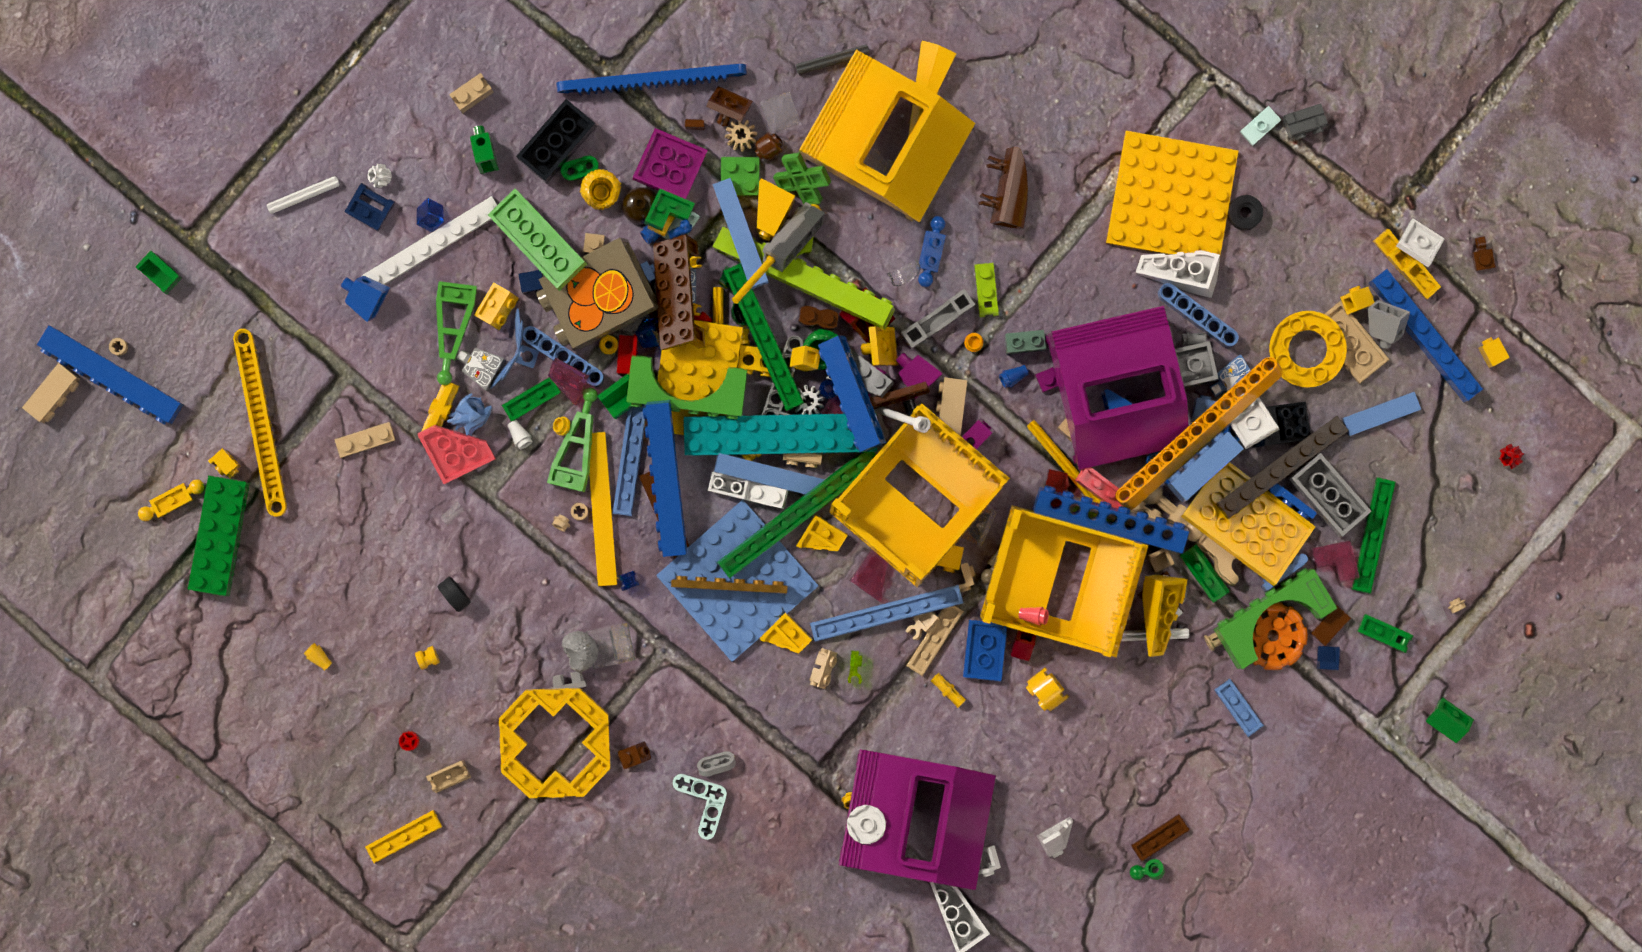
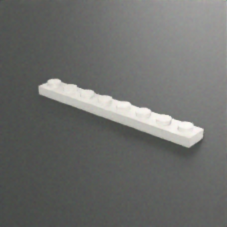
(433, 243)

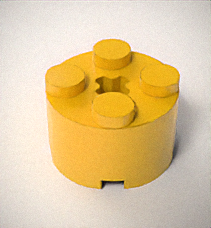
(1047, 690)

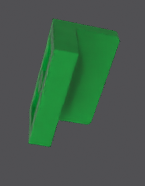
(615, 397)
(1450, 720)

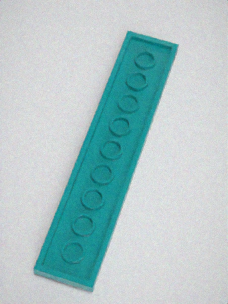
(768, 435)

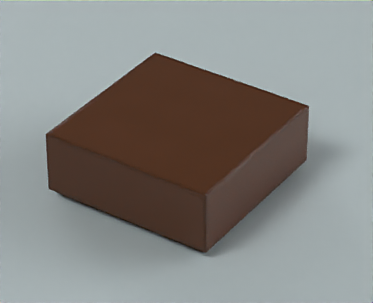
(694, 124)

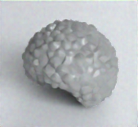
(580, 650)

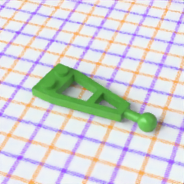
(454, 294)
(568, 477)

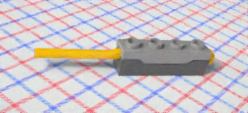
(787, 243)

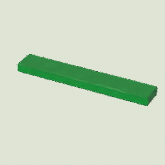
(1373, 534)

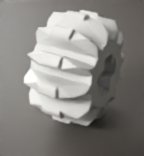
(804, 407)

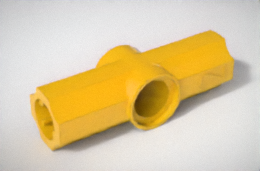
(441, 406)

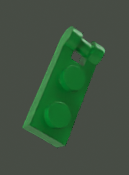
(1384, 633)

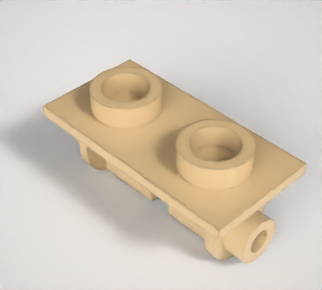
(821, 677)

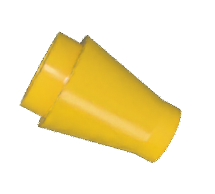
(317, 656)

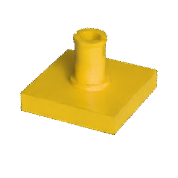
(881, 346)

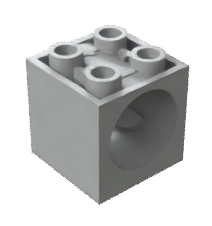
(1196, 364)

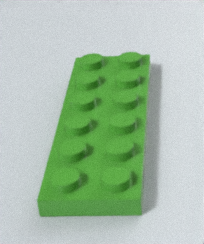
(537, 239)

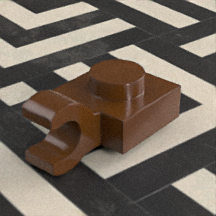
(1483, 258)

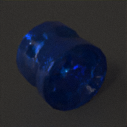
(628, 580)

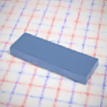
(1238, 707)

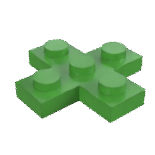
(802, 178)

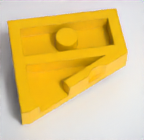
(822, 535)
(787, 634)

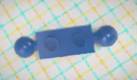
(931, 251)

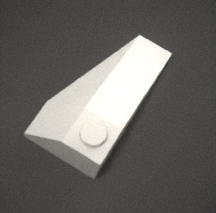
(1186, 271)

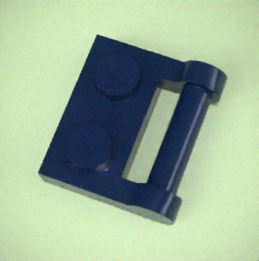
(367, 213)

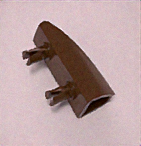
(1012, 191)

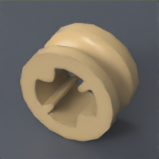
(122, 342)
(575, 516)

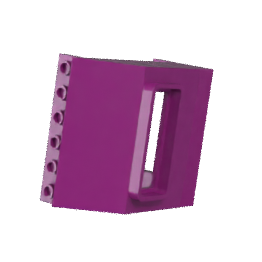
(1111, 352)
(891, 786)

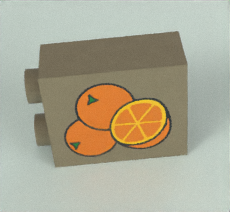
(600, 297)

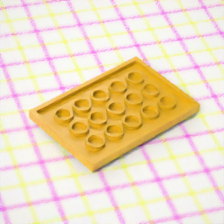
(696, 372)
(1260, 535)

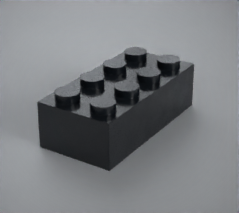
(556, 141)

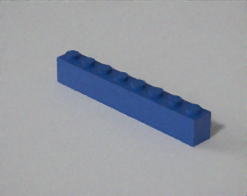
(1427, 337)
(109, 374)
(666, 478)

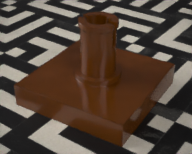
(728, 105)

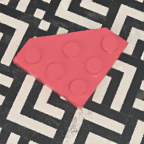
(454, 452)

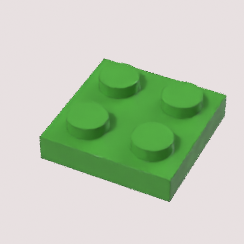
(743, 173)

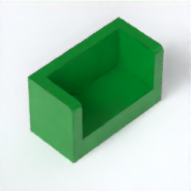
(158, 272)

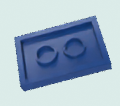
(984, 650)

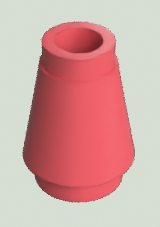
(1034, 615)

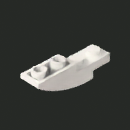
(747, 490)

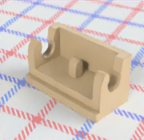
(448, 776)

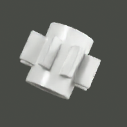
(379, 175)

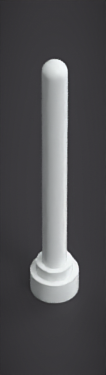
(920, 423)

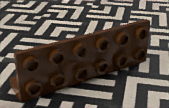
(675, 293)

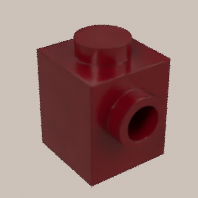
(1023, 645)

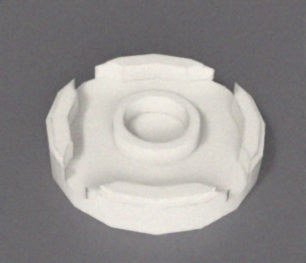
(866, 824)

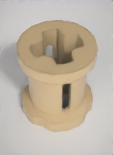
(1212, 641)

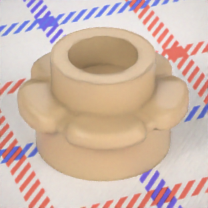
(561, 523)
(1456, 605)

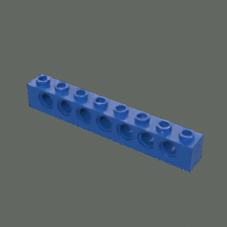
(1175, 542)

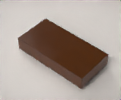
(1330, 626)

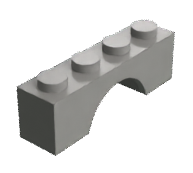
(937, 319)

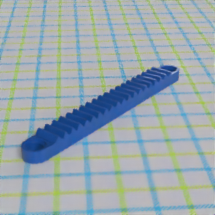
(651, 78)

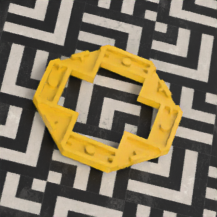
(552, 701)

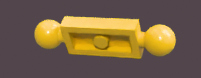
(171, 500)

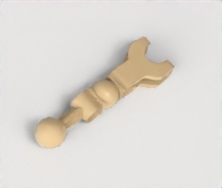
(1221, 558)

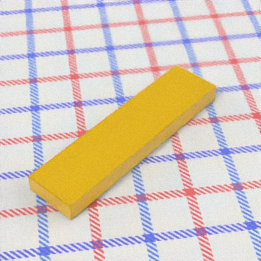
(403, 836)

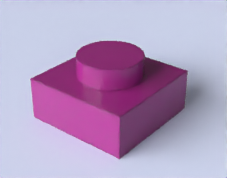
(1047, 379)

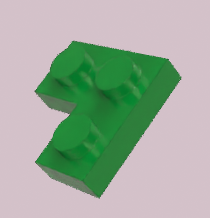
(665, 205)

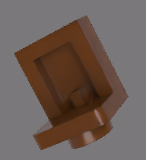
(634, 755)

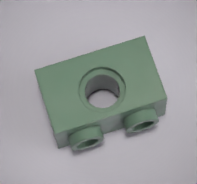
(1025, 342)

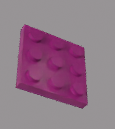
(669, 164)

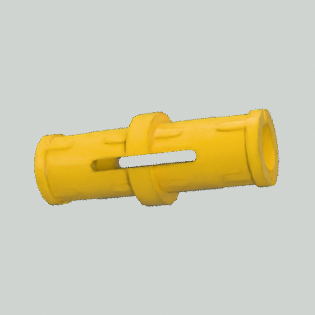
(948, 690)

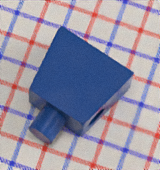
(365, 296)

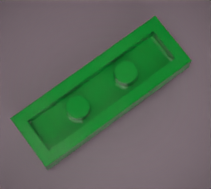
(531, 399)
(1204, 573)

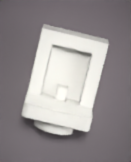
(989, 861)

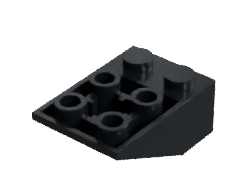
(1292, 424)

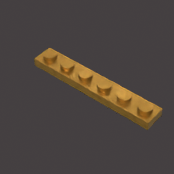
(721, 584)

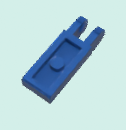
(1290, 500)

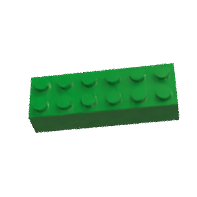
(218, 536)

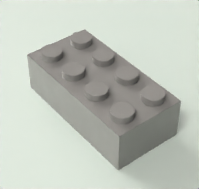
(1329, 495)

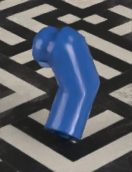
(684, 228)

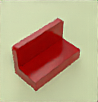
(627, 347)

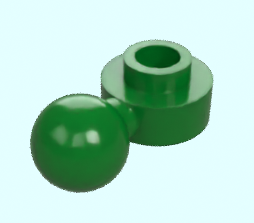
(1137, 872)

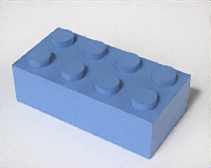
(1205, 466)

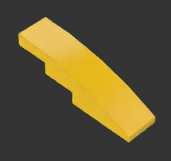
(1408, 266)

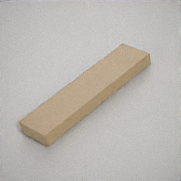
(934, 639)

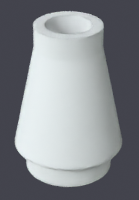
(520, 436)

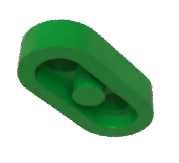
(579, 166)

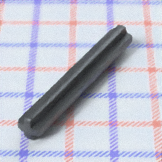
(829, 60)

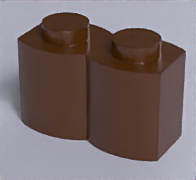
(813, 317)

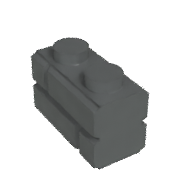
(1305, 121)

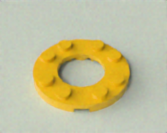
(1334, 341)

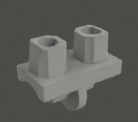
(577, 681)

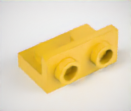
(496, 306)

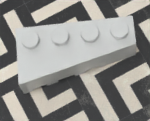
(961, 920)

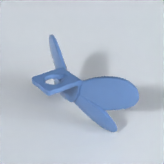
(520, 348)

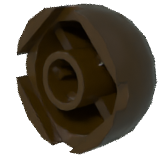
(638, 204)

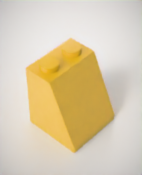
(773, 209)

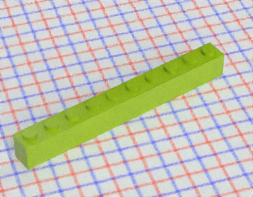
(819, 285)

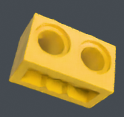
(757, 365)

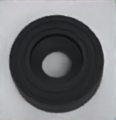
(1249, 202)
(454, 594)

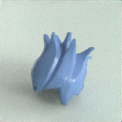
(470, 414)

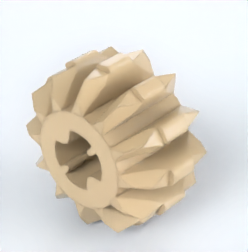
(734, 137)

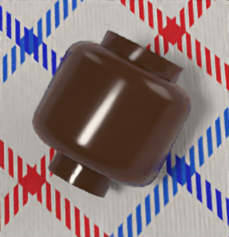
(769, 146)

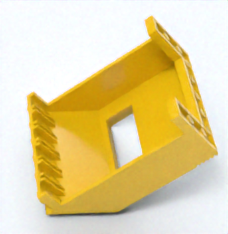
(855, 119)
(892, 522)
(1028, 569)

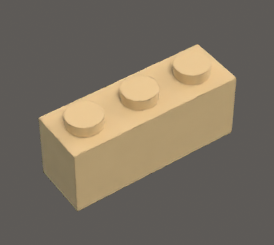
(51, 393)
(952, 402)

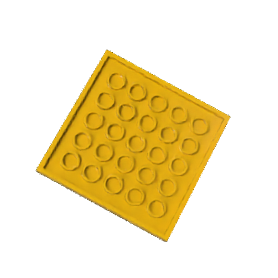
(1171, 195)

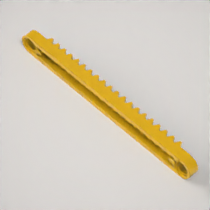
(260, 422)

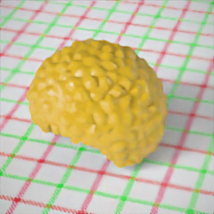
(600, 189)

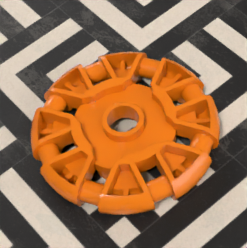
(1284, 639)

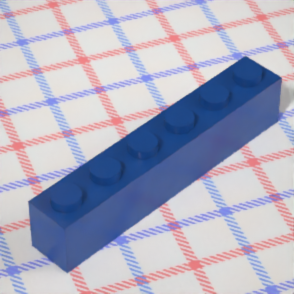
(852, 394)

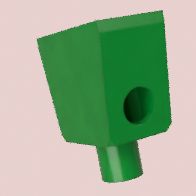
(483, 150)

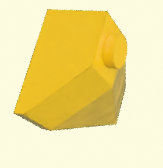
(1160, 602)

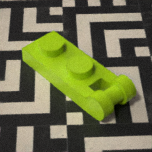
(986, 289)

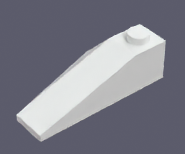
(1056, 838)

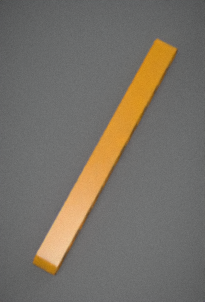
(1208, 432)

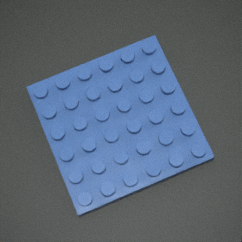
(730, 616)

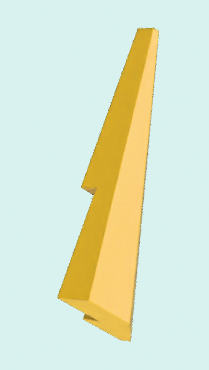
(932, 69)

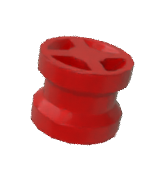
(406, 739)

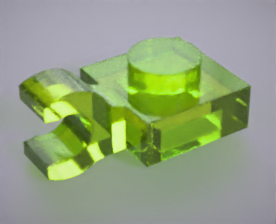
(855, 662)

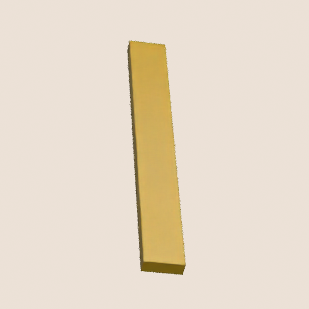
(602, 511)

